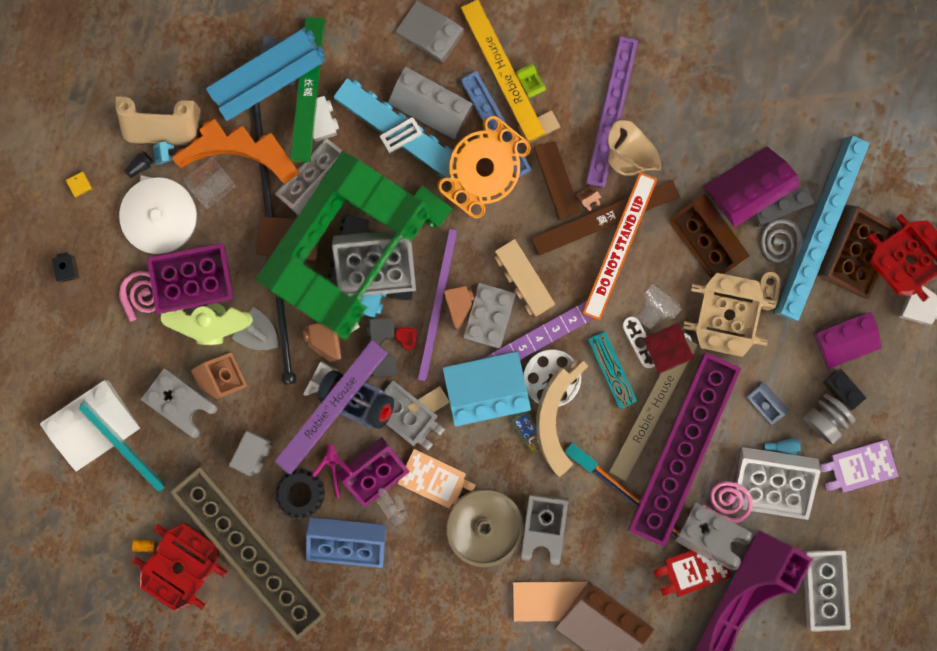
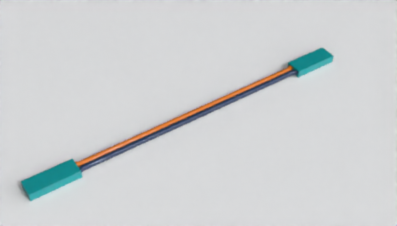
(590, 464)

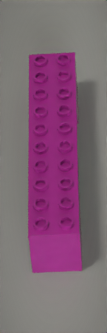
(766, 572)

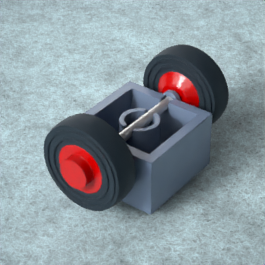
(368, 406)

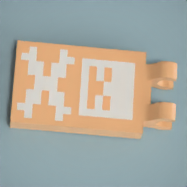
(434, 479)

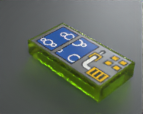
(527, 430)

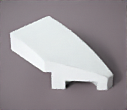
(322, 369)

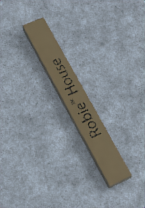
(647, 419)

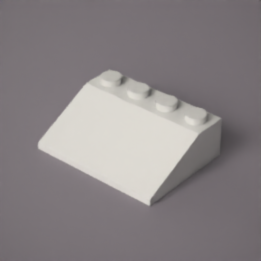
(77, 437)
(777, 482)

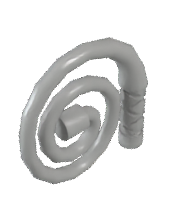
(778, 241)

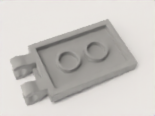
(411, 427)

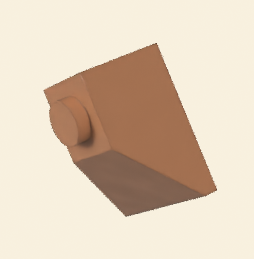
(459, 304)
(322, 341)
(219, 376)

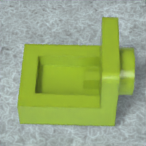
(530, 80)

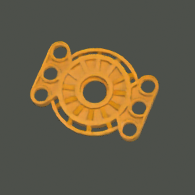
(468, 179)

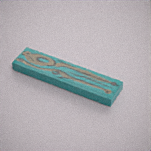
(612, 370)

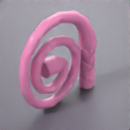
(144, 292)
(730, 499)

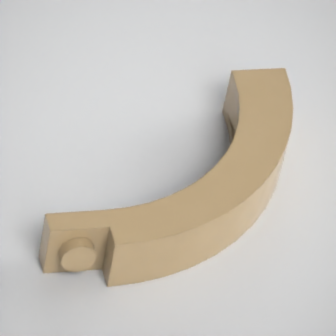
(547, 414)

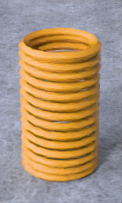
(144, 545)

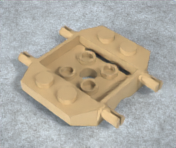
(745, 318)

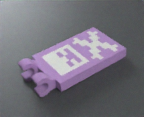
(861, 467)

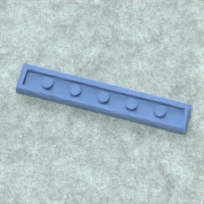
(486, 107)

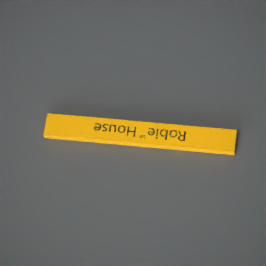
(503, 71)

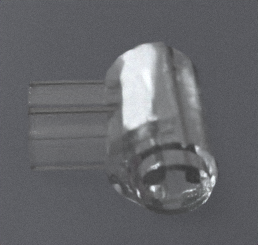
(658, 306)

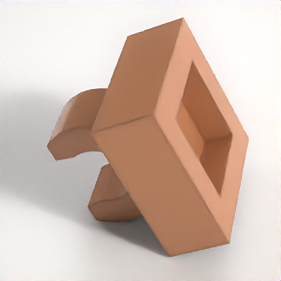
(588, 196)

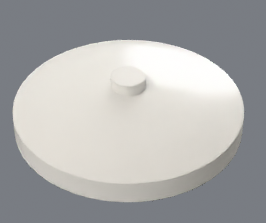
(158, 215)

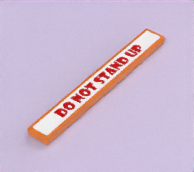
(619, 246)

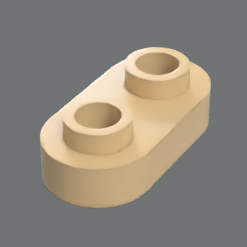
(770, 291)

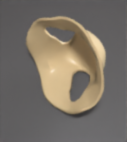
(634, 153)

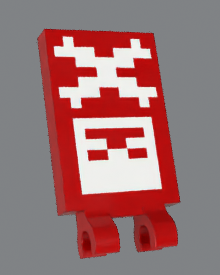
(690, 573)

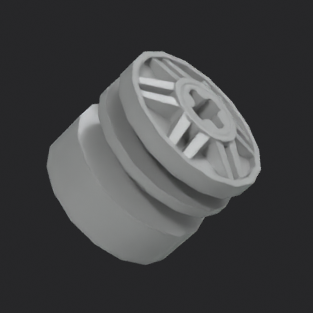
(829, 418)

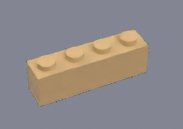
(524, 277)

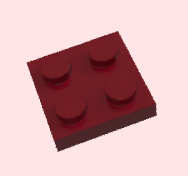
(668, 348)

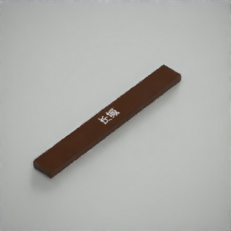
(599, 220)

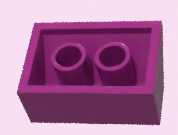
(848, 340)
(372, 470)

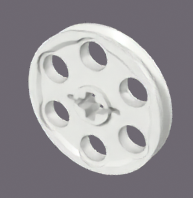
(542, 372)

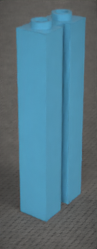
(266, 73)

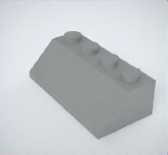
(430, 103)

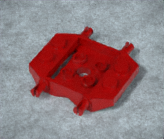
(891, 255)
(194, 572)

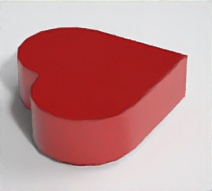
(407, 337)

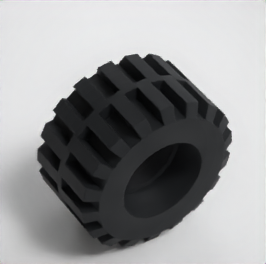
(288, 506)

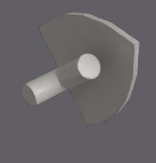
(259, 335)

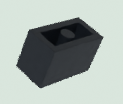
(844, 389)

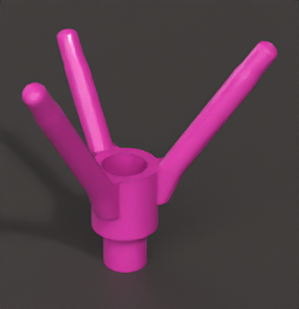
(331, 459)

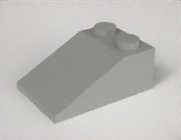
(430, 31)

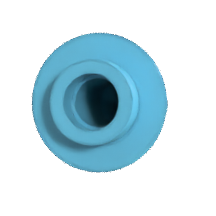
(788, 446)

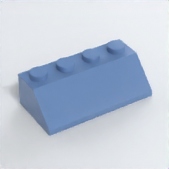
(346, 542)

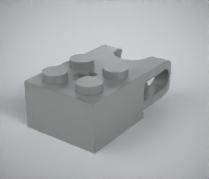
(182, 406)
(542, 532)
(717, 537)

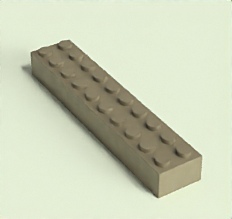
(249, 553)

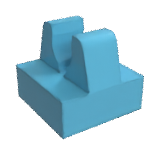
(161, 154)

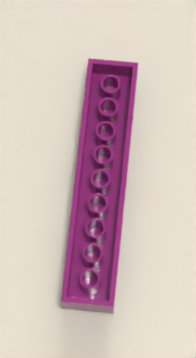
(684, 449)

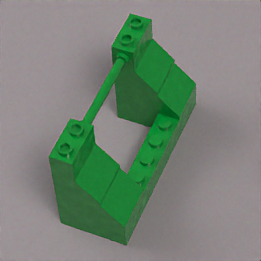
(366, 192)

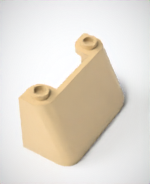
(154, 128)

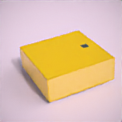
(79, 184)

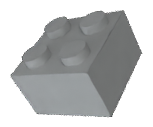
(250, 453)

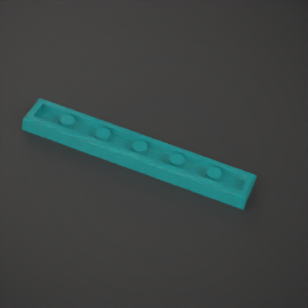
(121, 446)

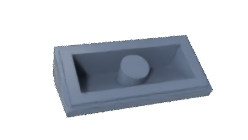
(767, 403)

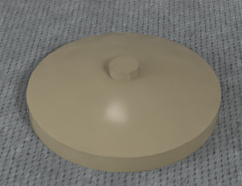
(484, 528)

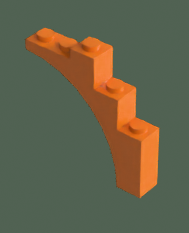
(239, 142)

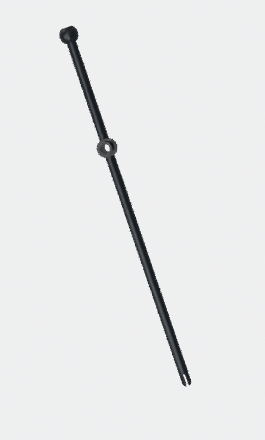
(288, 376)

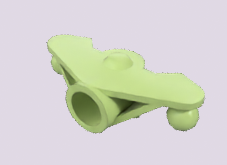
(207, 323)

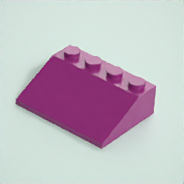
(752, 185)
(190, 278)

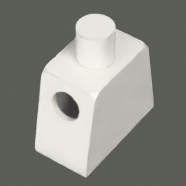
(919, 311)

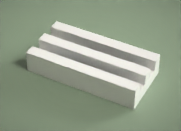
(387, 143)

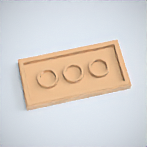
(544, 599)

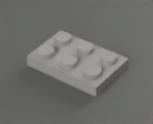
(489, 315)

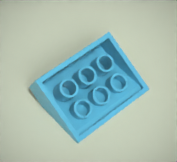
(486, 388)

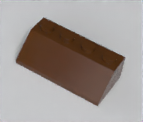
(709, 236)

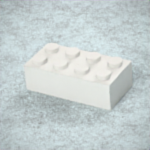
(827, 591)

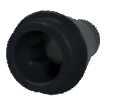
(139, 164)

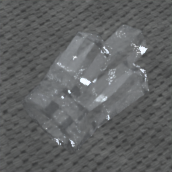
(394, 512)

